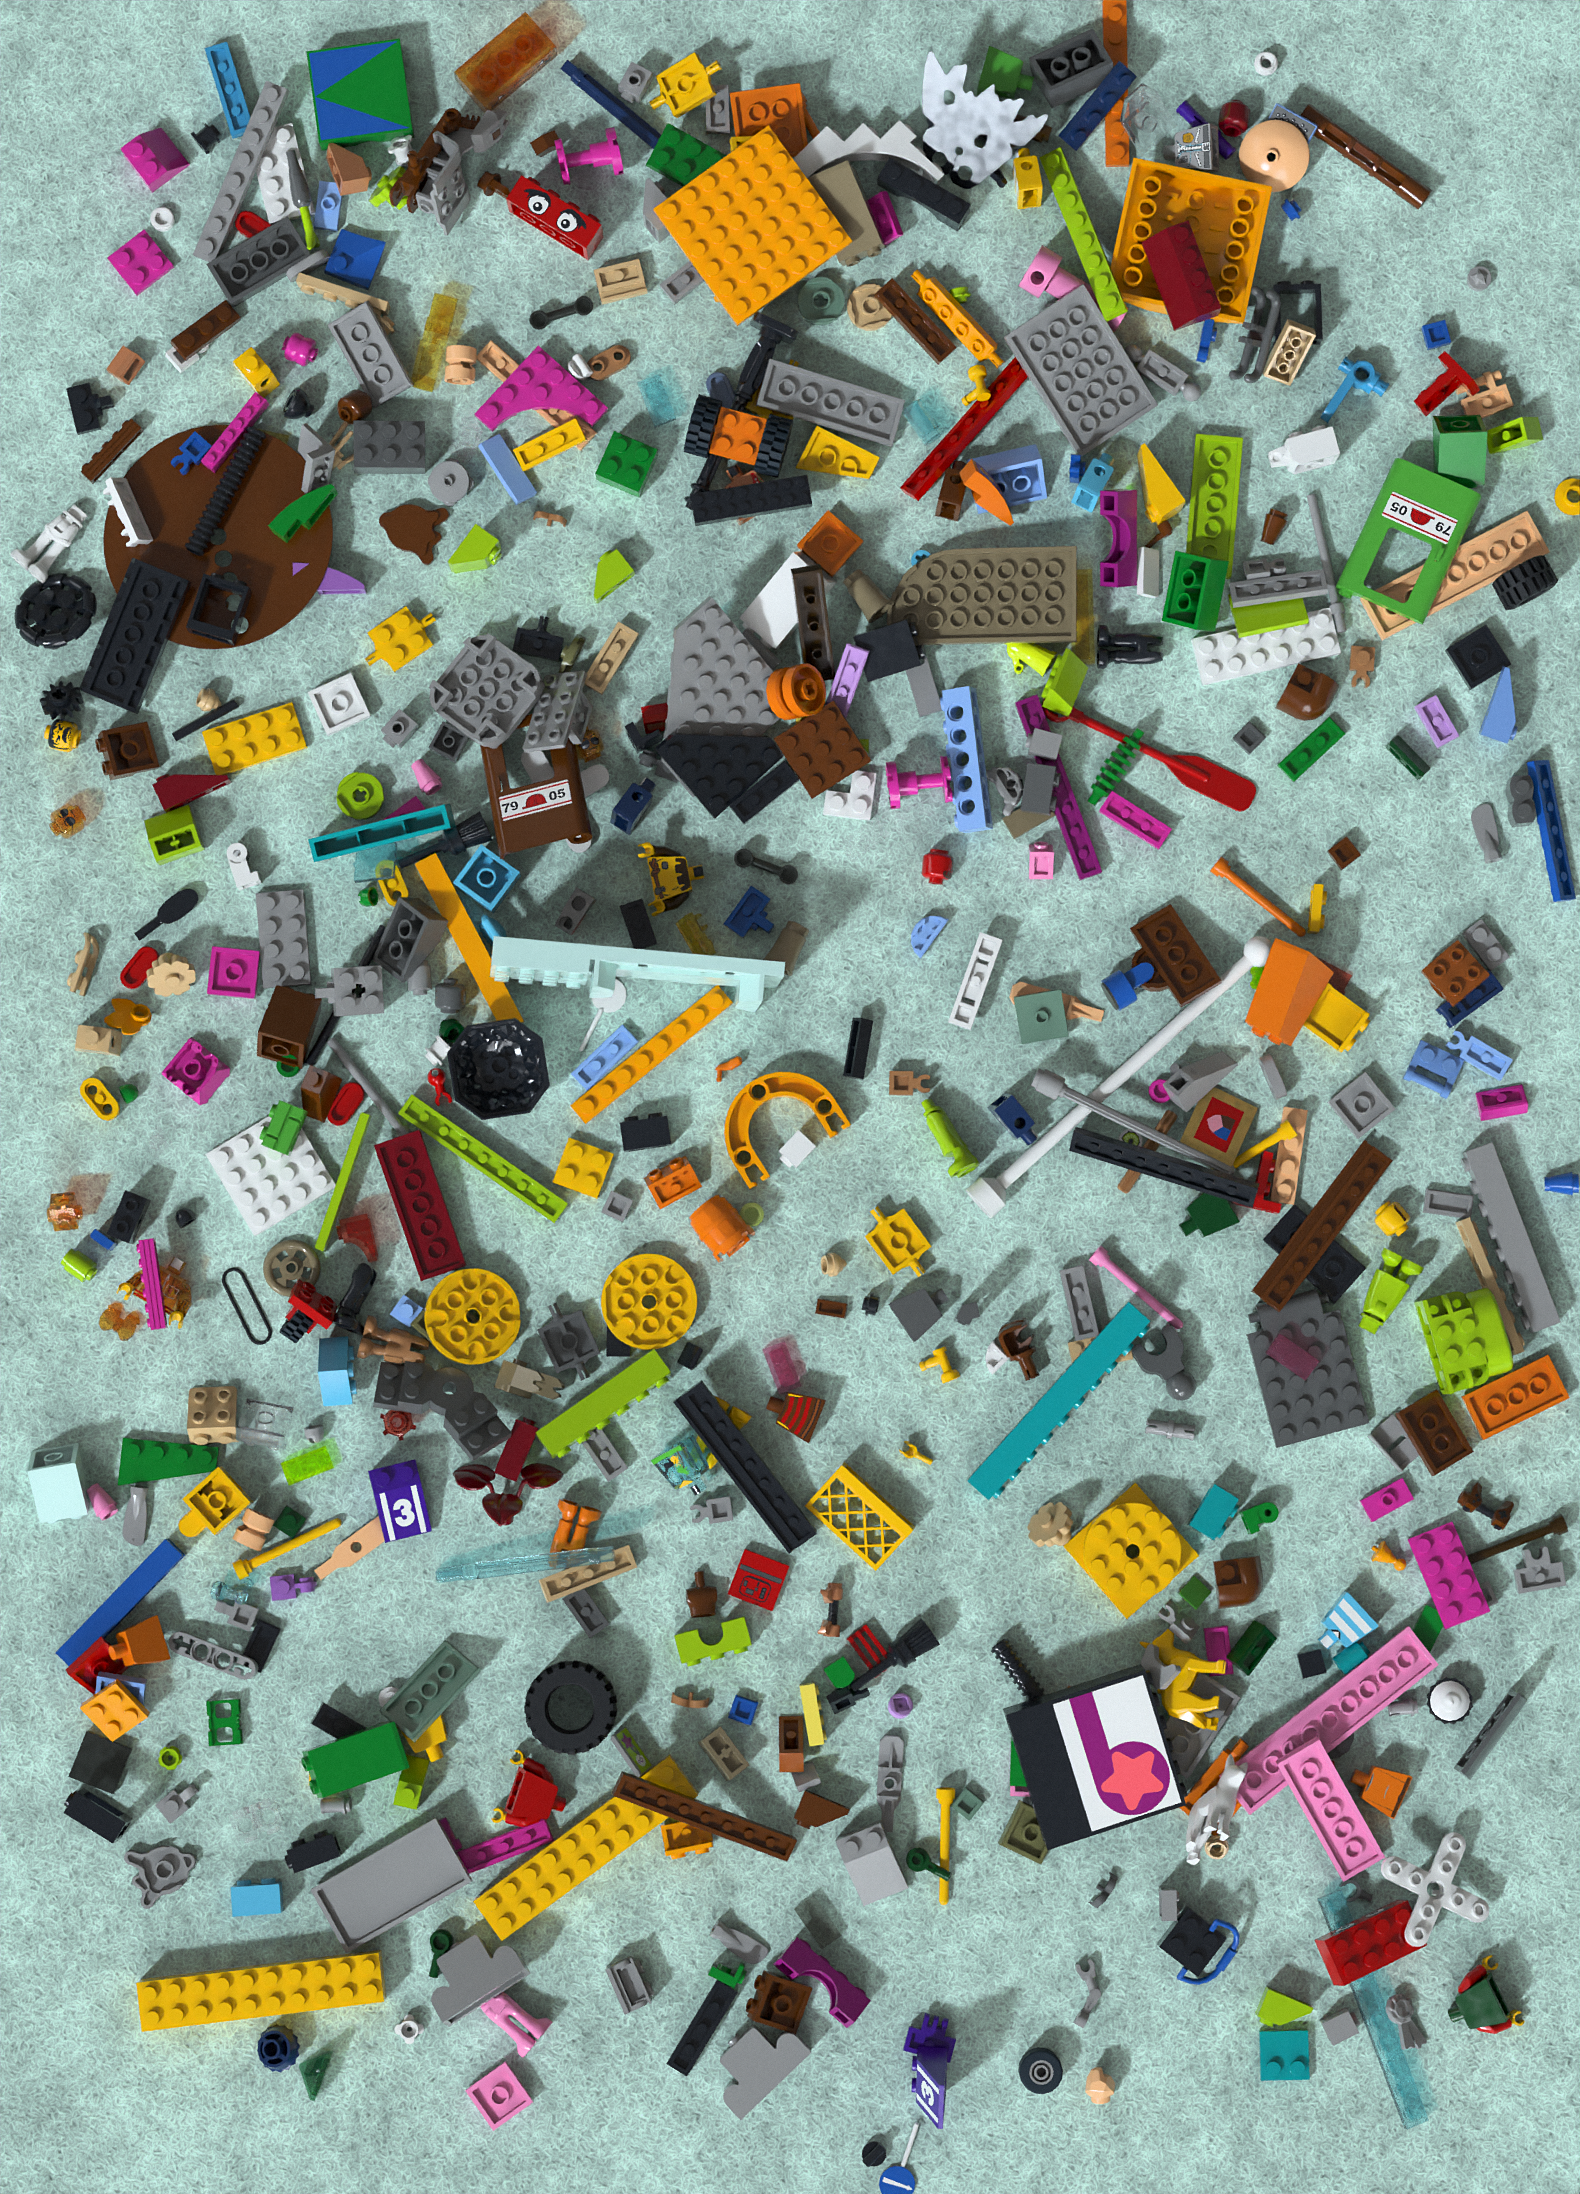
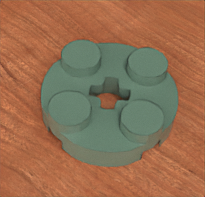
(830, 291)

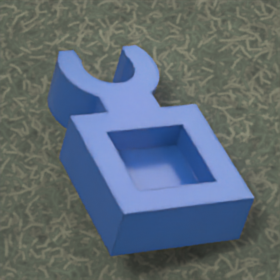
(1208, 334)
(193, 451)
(1077, 468)

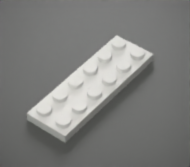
(1228, 657)

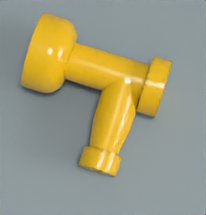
(977, 374)
(941, 1358)

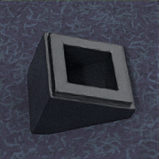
(690, 1356)

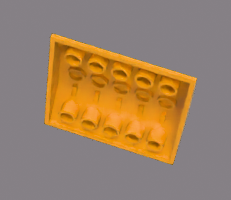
(1224, 218)

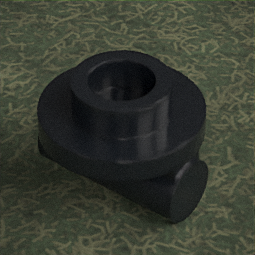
(873, 2154)

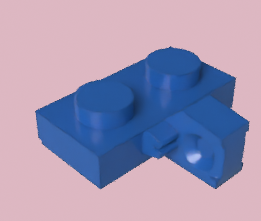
(750, 914)

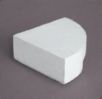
(994, 1358)

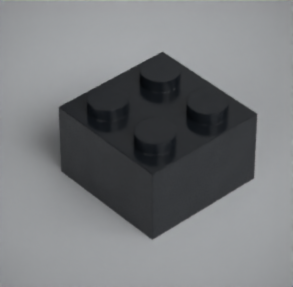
(1191, 1941)

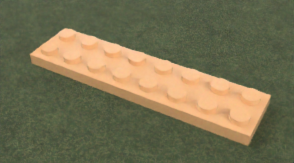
(1472, 568)

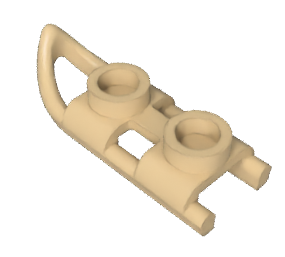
(84, 959)

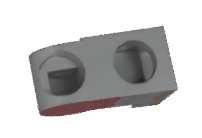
(574, 911)

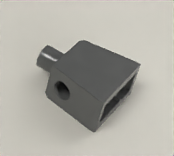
(918, 1311)

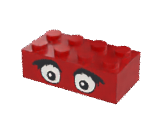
(555, 217)
(1367, 1943)

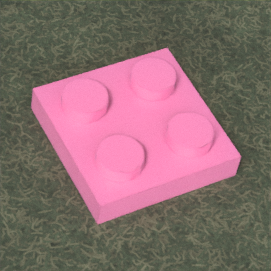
(499, 2095)

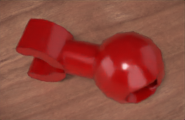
(438, 1082)

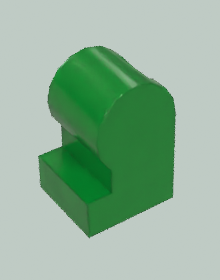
(1260, 1513)

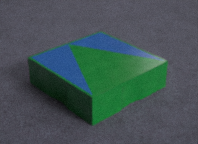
(360, 93)

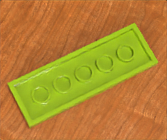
(1214, 497)

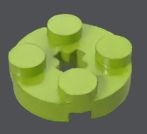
(373, 799)

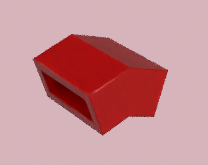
(654, 717)

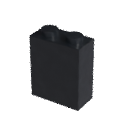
(891, 649)

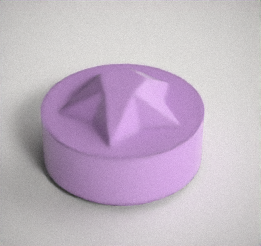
(900, 1705)

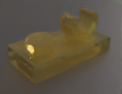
(694, 935)

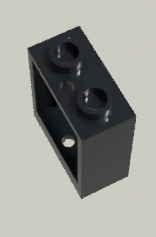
(1307, 286)
(210, 631)
(97, 1815)

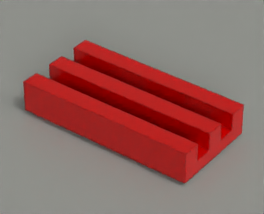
(858, 1633)

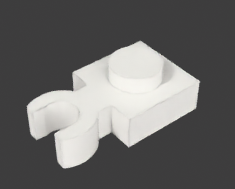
(178, 361)

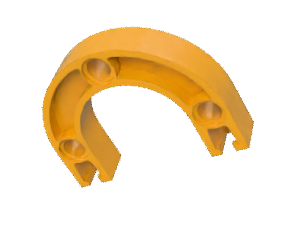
(776, 1086)

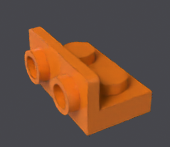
(672, 1181)

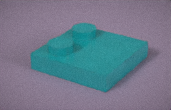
(1284, 2055)

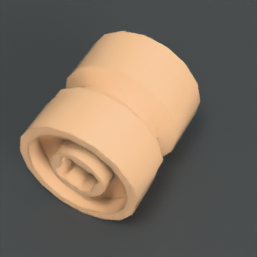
(460, 364)
(253, 1529)

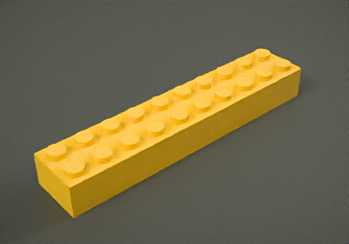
(576, 1854)
(261, 1990)

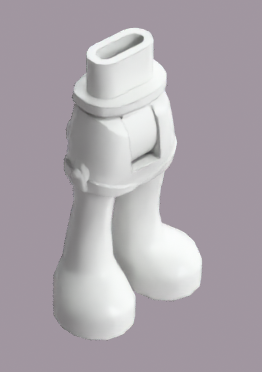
(62, 532)

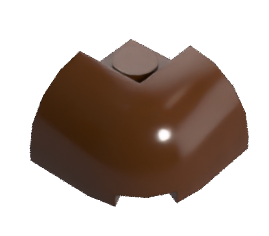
(1307, 694)
(1238, 1581)

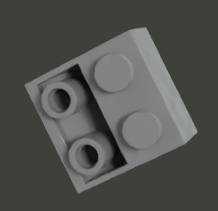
(653, 197)

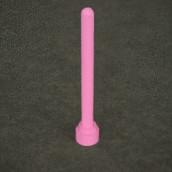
(1101, 1258)

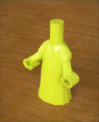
(1032, 654)

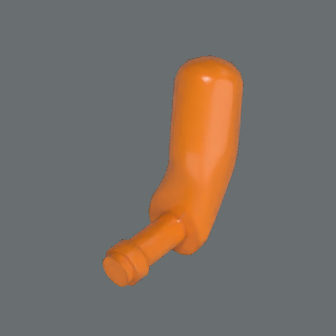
(730, 1065)

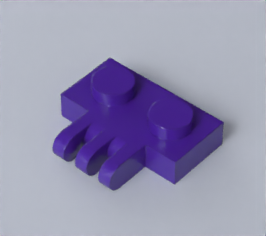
(929, 2036)

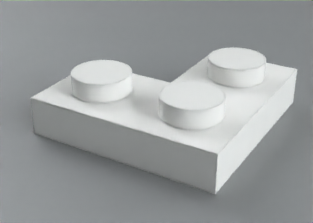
(856, 803)

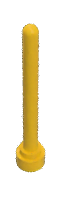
(1284, 1132)
(244, 1567)
(945, 1797)

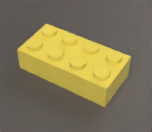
(811, 1713)

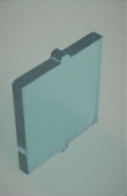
(375, 863)

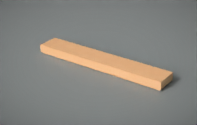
(503, 366)

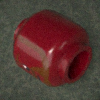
(1234, 118)

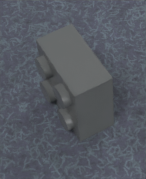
(448, 742)

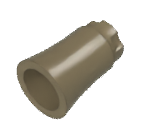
(867, 595)
(788, 946)

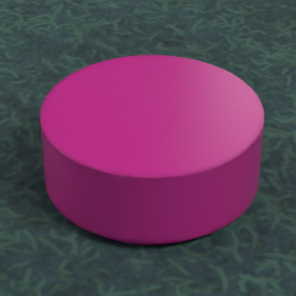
(1157, 1091)

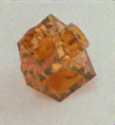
(64, 1211)

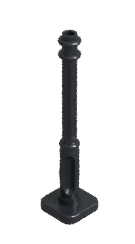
(751, 377)

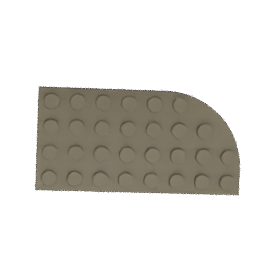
(991, 596)

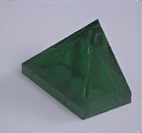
(314, 2071)

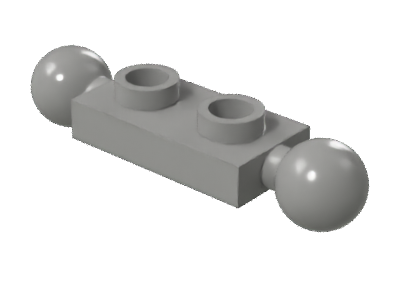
(1163, 373)

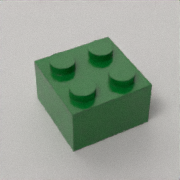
(626, 464)

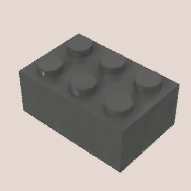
(1071, 68)
(389, 447)

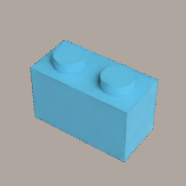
(257, 1897)

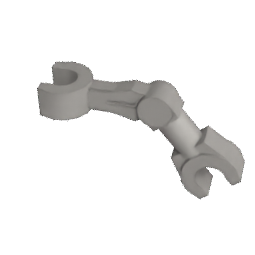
(1094, 1993)

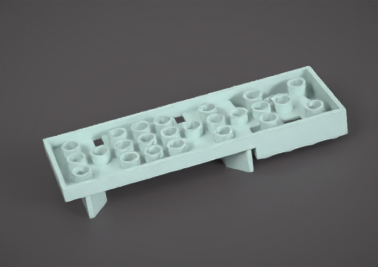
(573, 962)

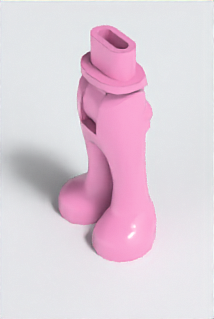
(498, 2011)

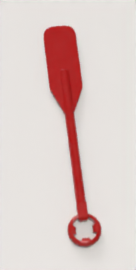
(1189, 770)

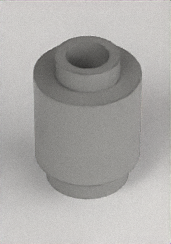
(420, 980)

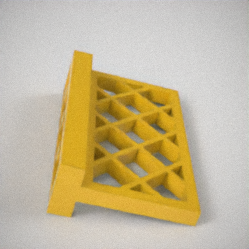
(874, 1501)

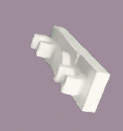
(128, 511)

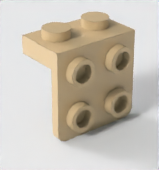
(212, 1415)

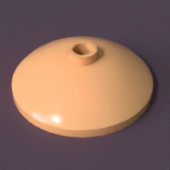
(1290, 150)

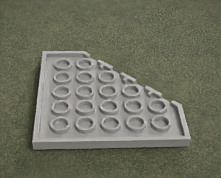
(716, 679)

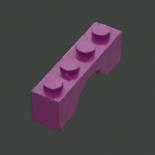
(1120, 565)
(845, 1999)

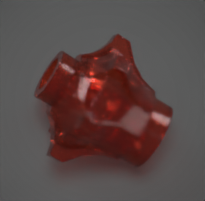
(390, 1425)

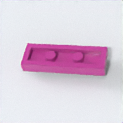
(1135, 820)

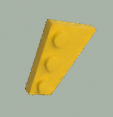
(836, 456)

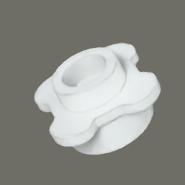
(401, 2029)

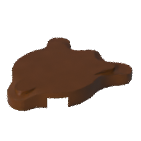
(413, 530)

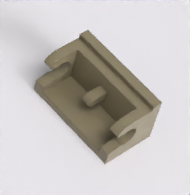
(723, 1753)

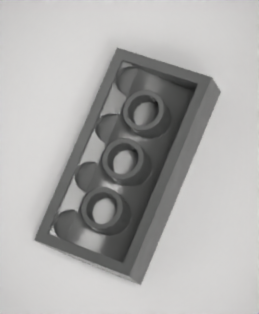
(258, 262)
(1490, 1734)

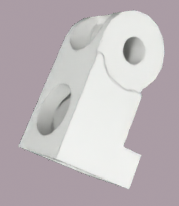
(238, 859)

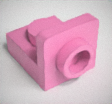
(1041, 860)

